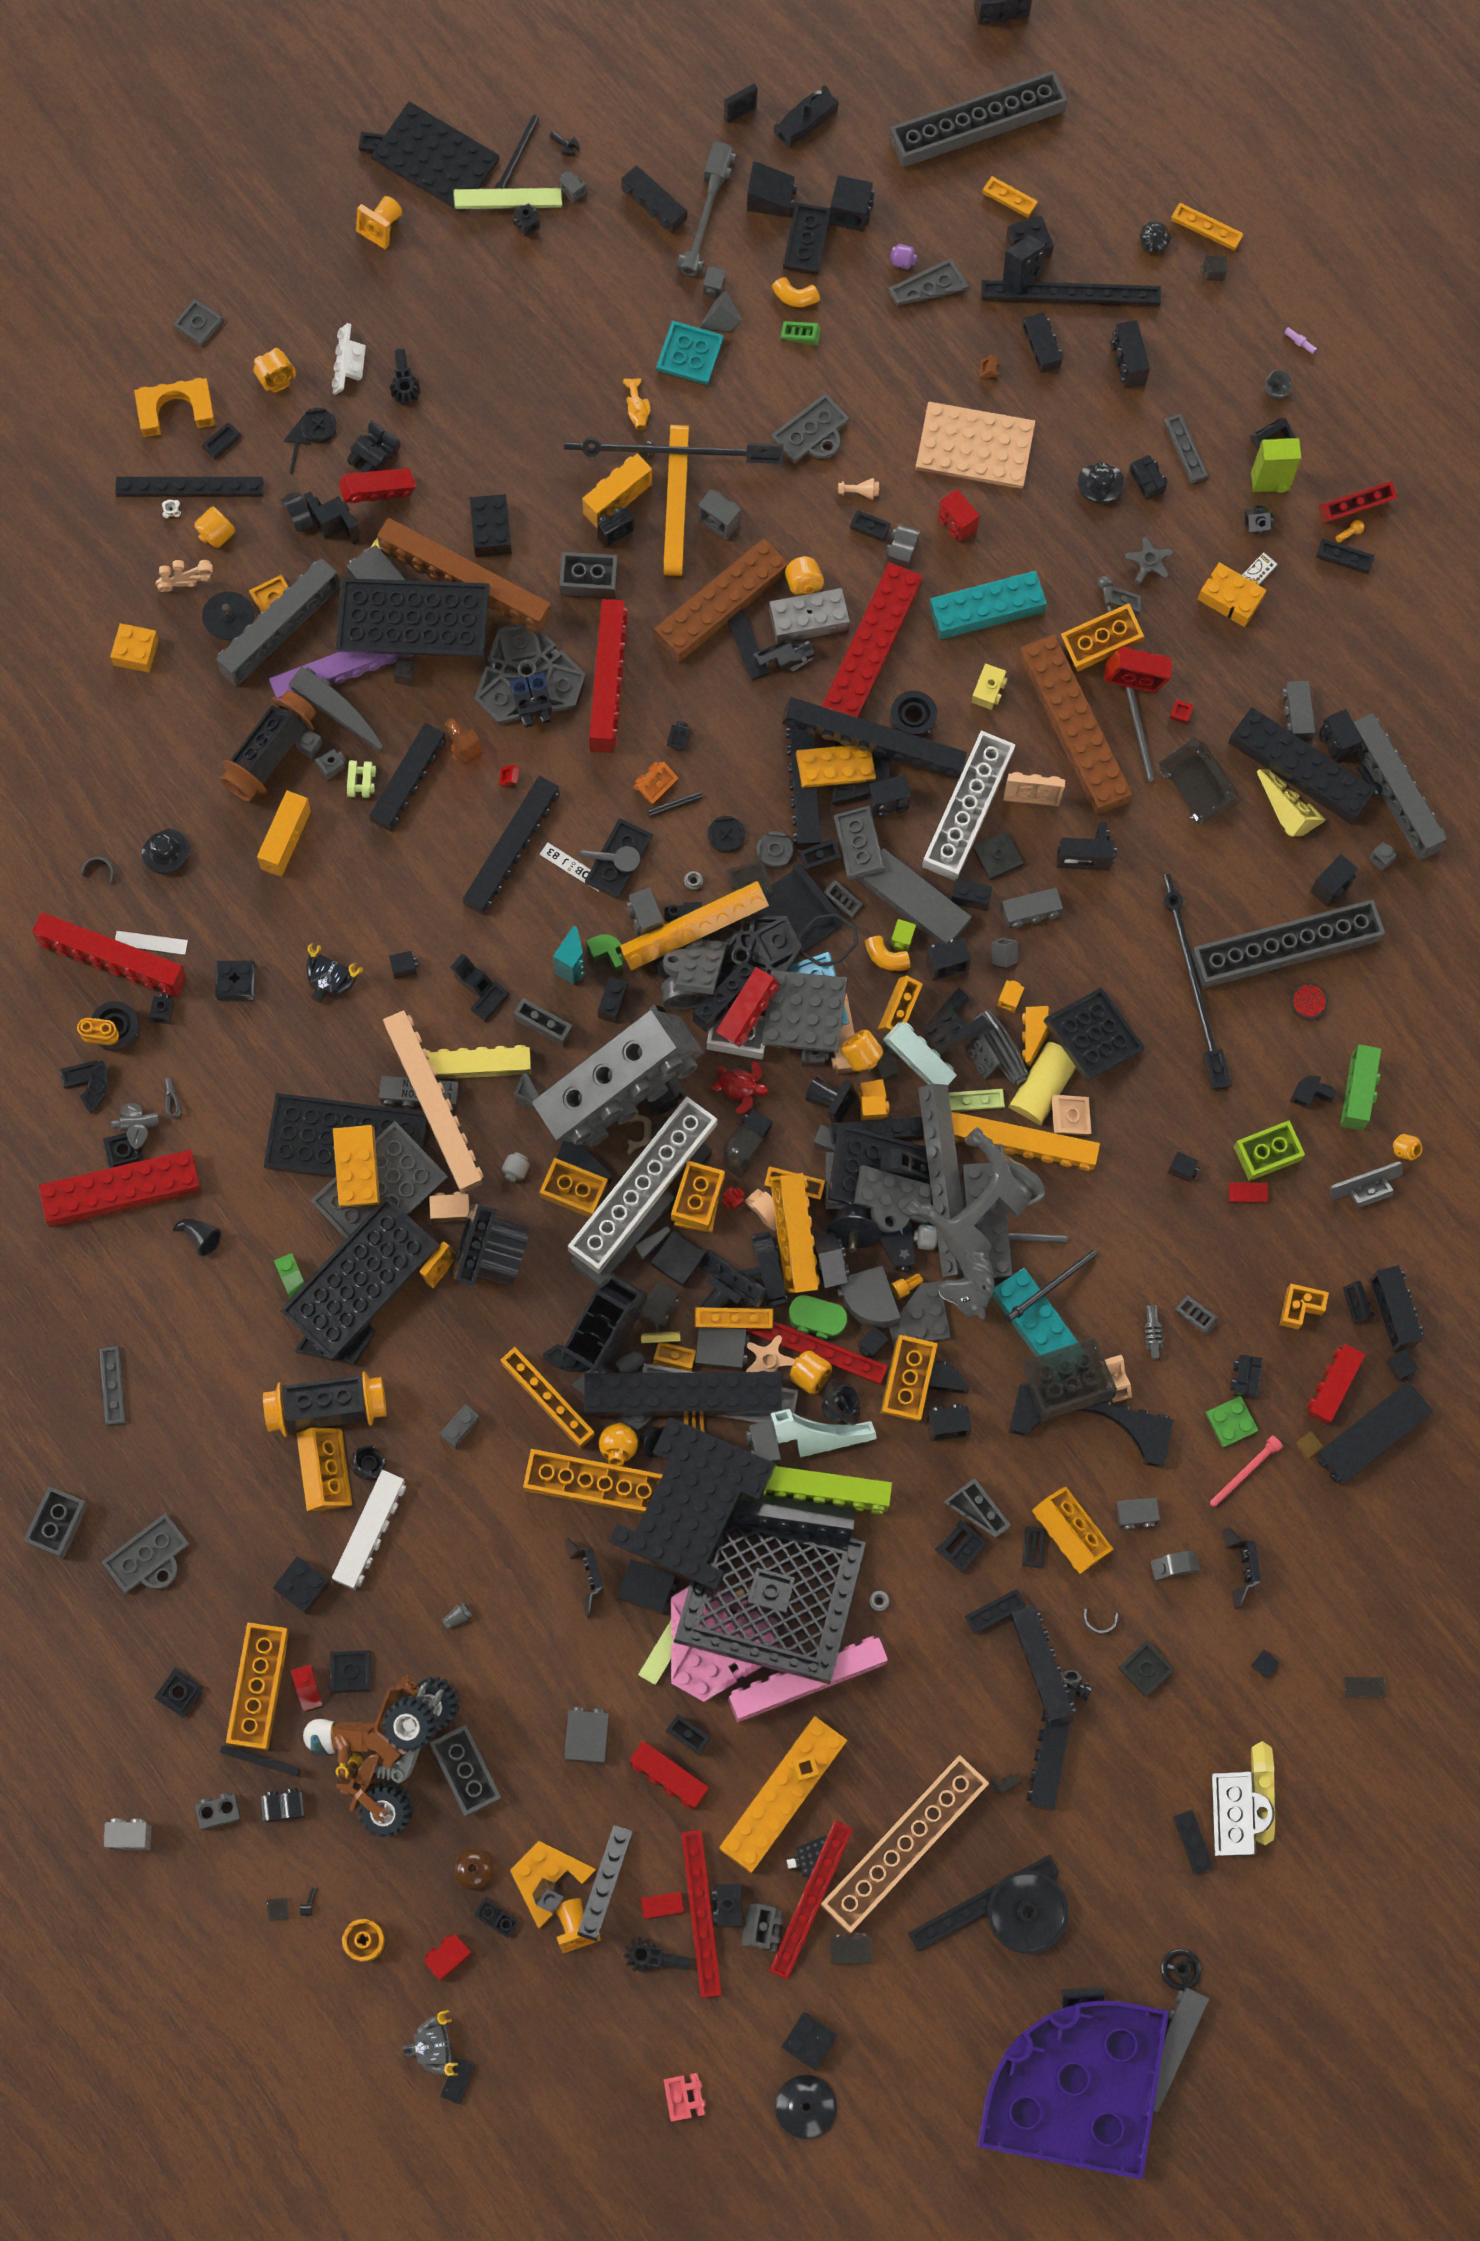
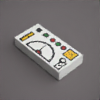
(1260, 569)

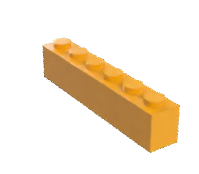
(547, 1397)

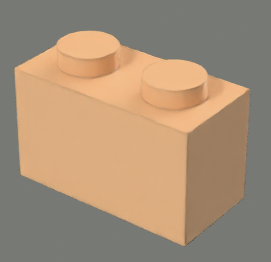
(449, 1207)

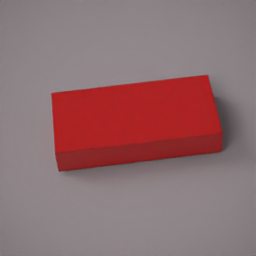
(1247, 1192)
(662, 1905)

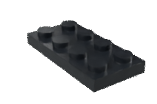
(807, 238)
(604, 874)

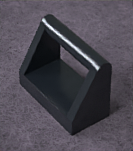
(1271, 428)

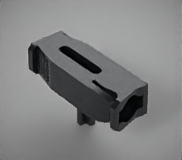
(806, 116)
(767, 1269)

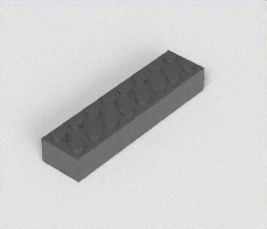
(278, 622)
(1398, 789)

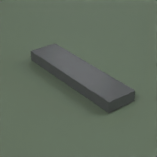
(1185, 448)
(112, 1386)

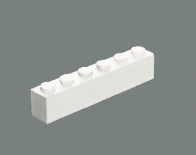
(368, 1530)

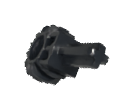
(403, 379)
(655, 1957)

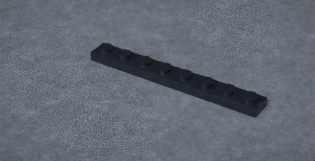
(189, 486)

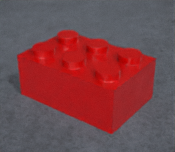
(1138, 669)

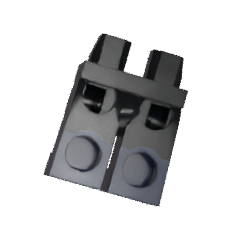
(535, 705)

